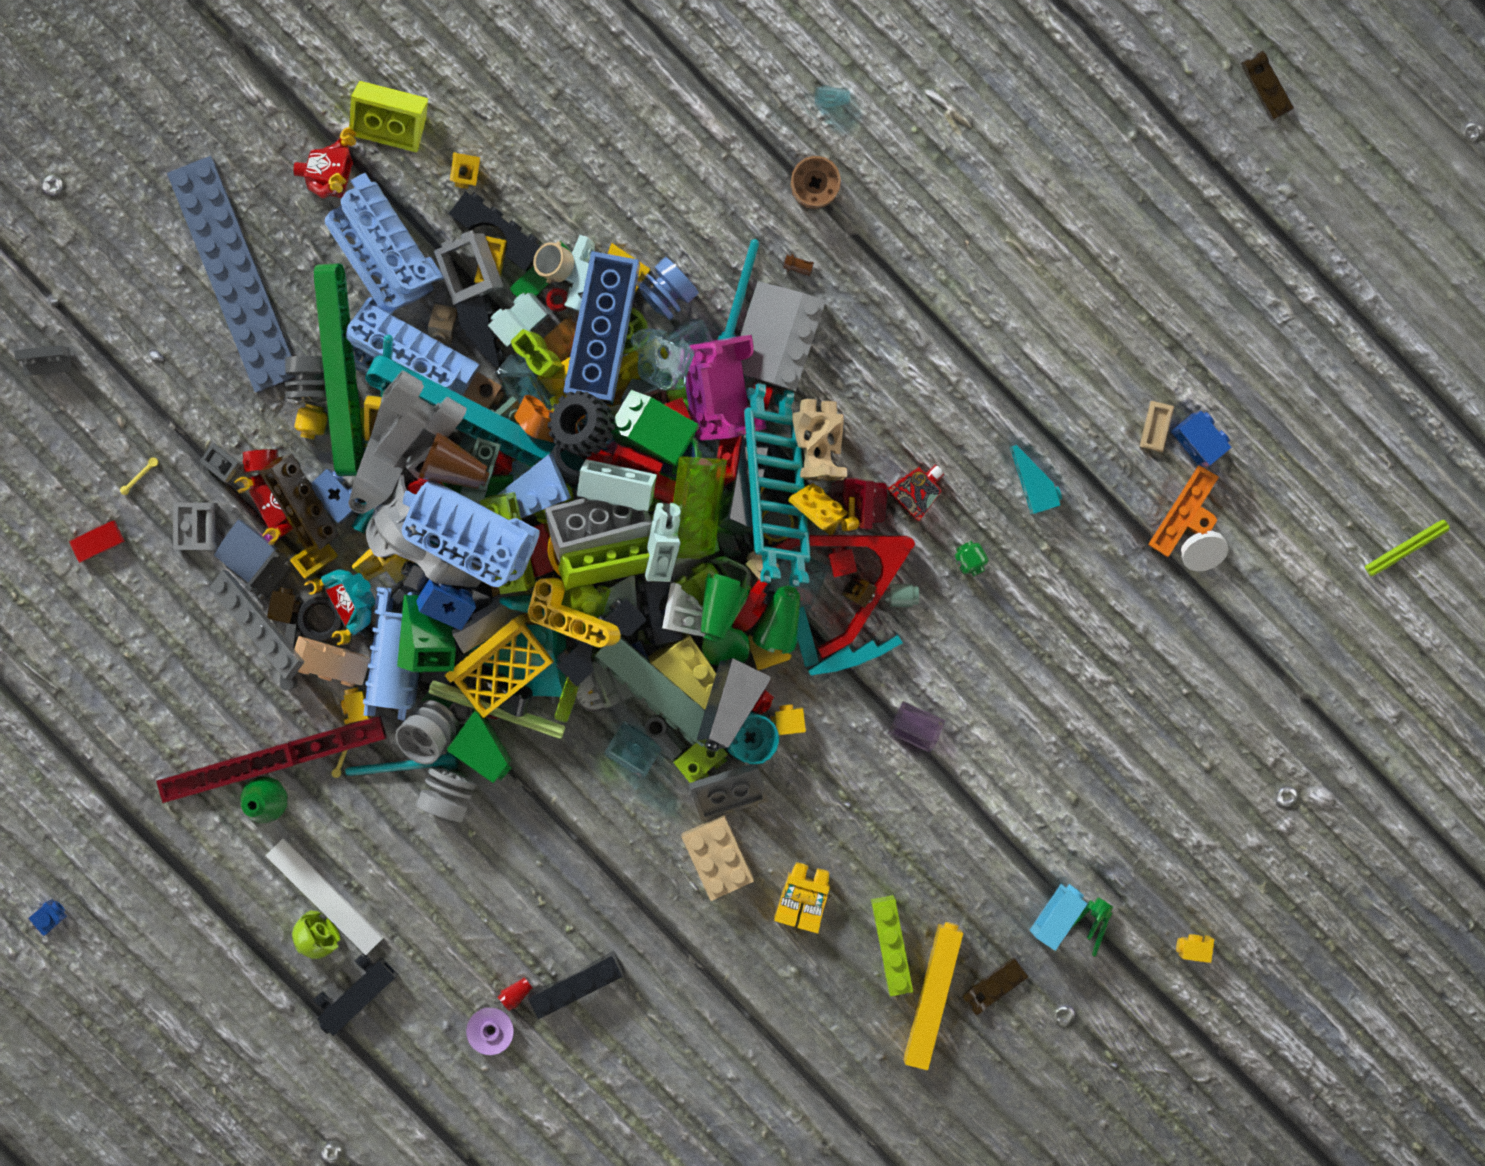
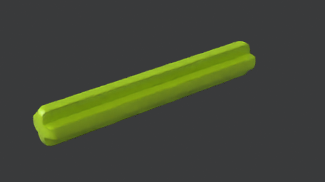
(1407, 548)

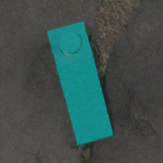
(1037, 487)

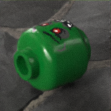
(971, 558)

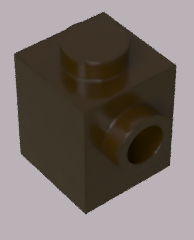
(284, 606)

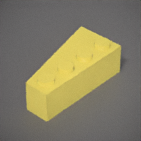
(686, 668)

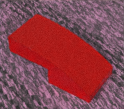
(96, 541)

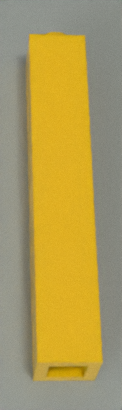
(933, 996)

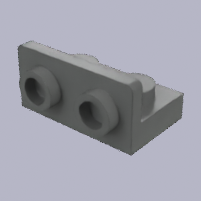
(44, 360)

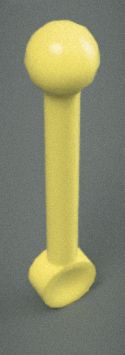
(153, 462)
(337, 772)

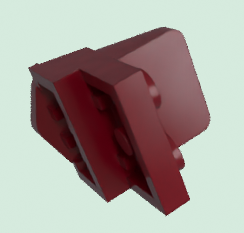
(869, 499)

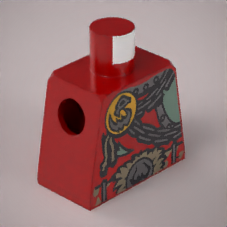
(917, 491)

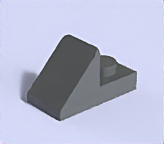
(221, 463)

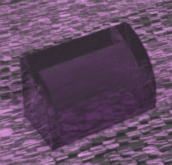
(916, 726)

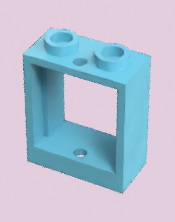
(1058, 916)

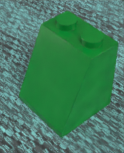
(481, 748)

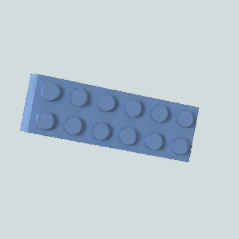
(602, 326)

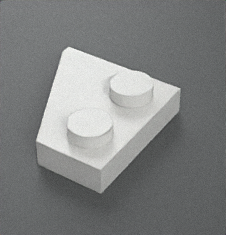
(682, 612)

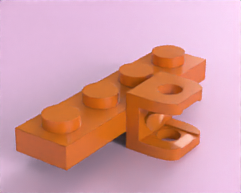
(1186, 512)

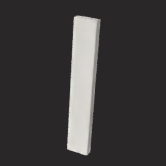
(324, 896)

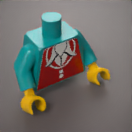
(351, 599)

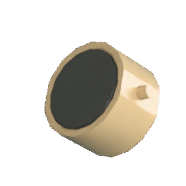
(553, 262)

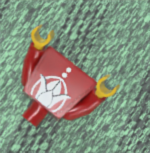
(328, 167)
(267, 505)

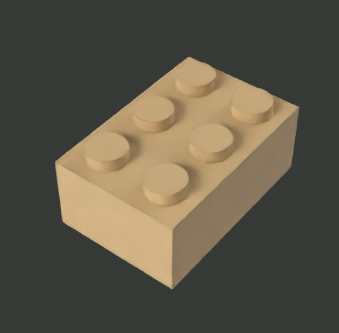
(717, 857)

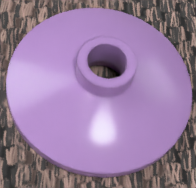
(486, 1042)

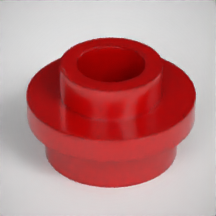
(550, 299)

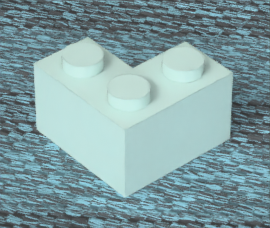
(525, 314)

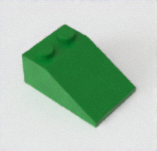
(652, 428)

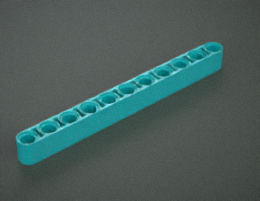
(477, 420)

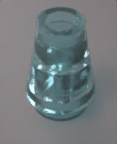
(831, 96)

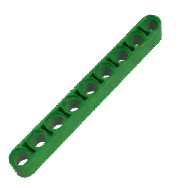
(339, 368)

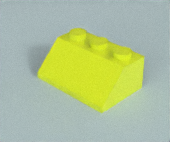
(388, 116)

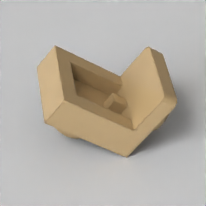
(442, 323)

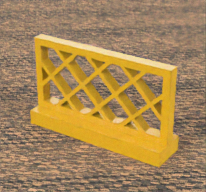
(490, 648)

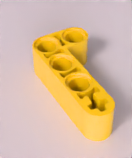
(573, 619)

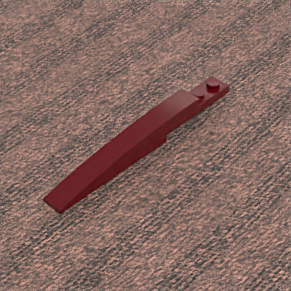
(271, 759)

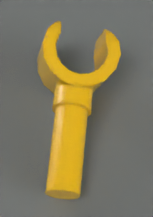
(851, 522)

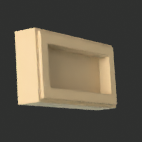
(1156, 426)

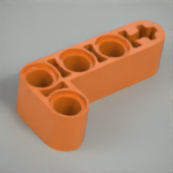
(534, 418)

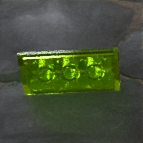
(699, 499)

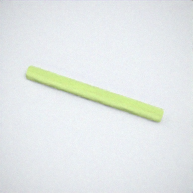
(529, 720)

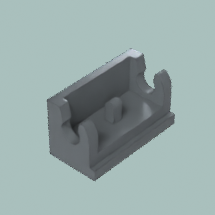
(270, 575)

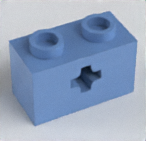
(323, 488)

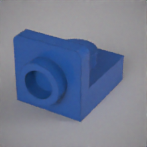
(48, 916)

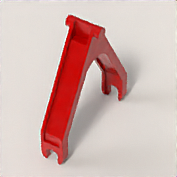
(891, 552)

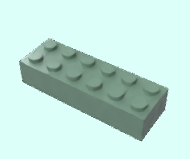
(648, 682)

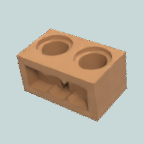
(474, 391)

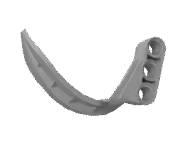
(386, 539)

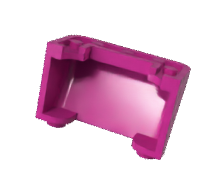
(718, 388)

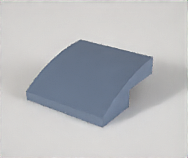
(244, 550)

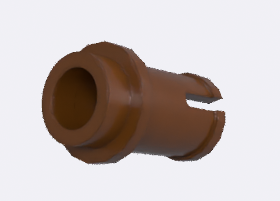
(798, 265)

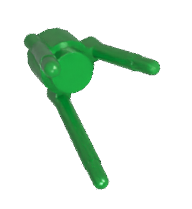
(1102, 912)

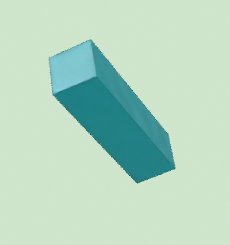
(806, 641)

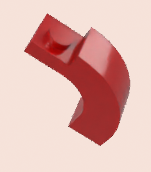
(752, 608)

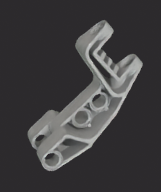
(399, 428)

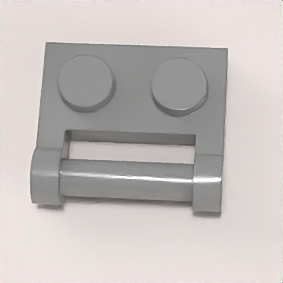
(187, 526)

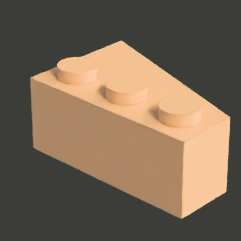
(332, 662)

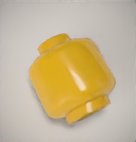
(311, 421)

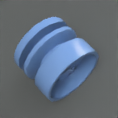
(667, 288)

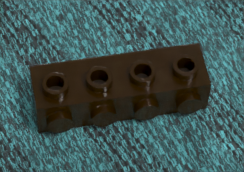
(299, 503)

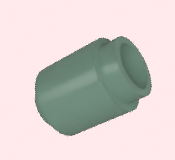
(902, 595)

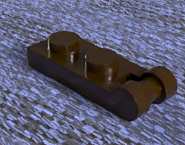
(1267, 86)
(995, 985)

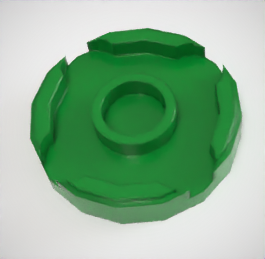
(734, 646)

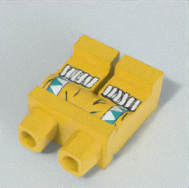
(803, 890)

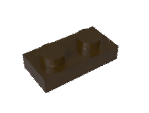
(859, 591)

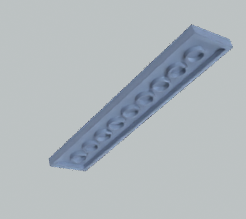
(232, 272)

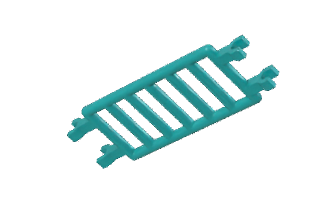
(769, 554)

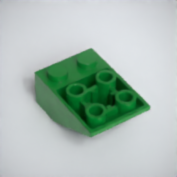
(424, 641)

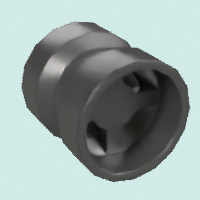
(461, 714)

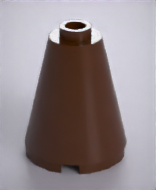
(453, 465)

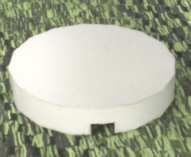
(1204, 551)

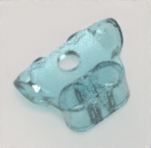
(648, 345)

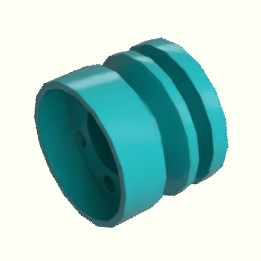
(762, 744)

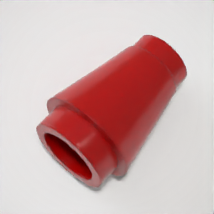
(514, 994)

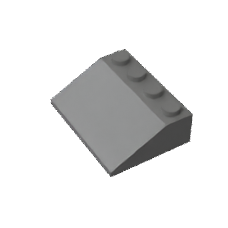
(782, 334)

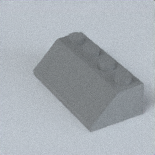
(593, 524)

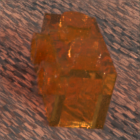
(561, 339)

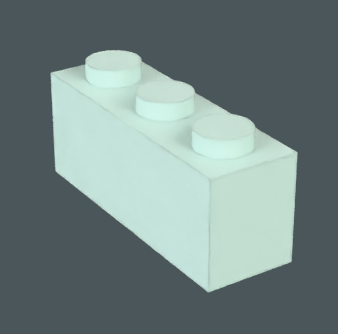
(616, 485)

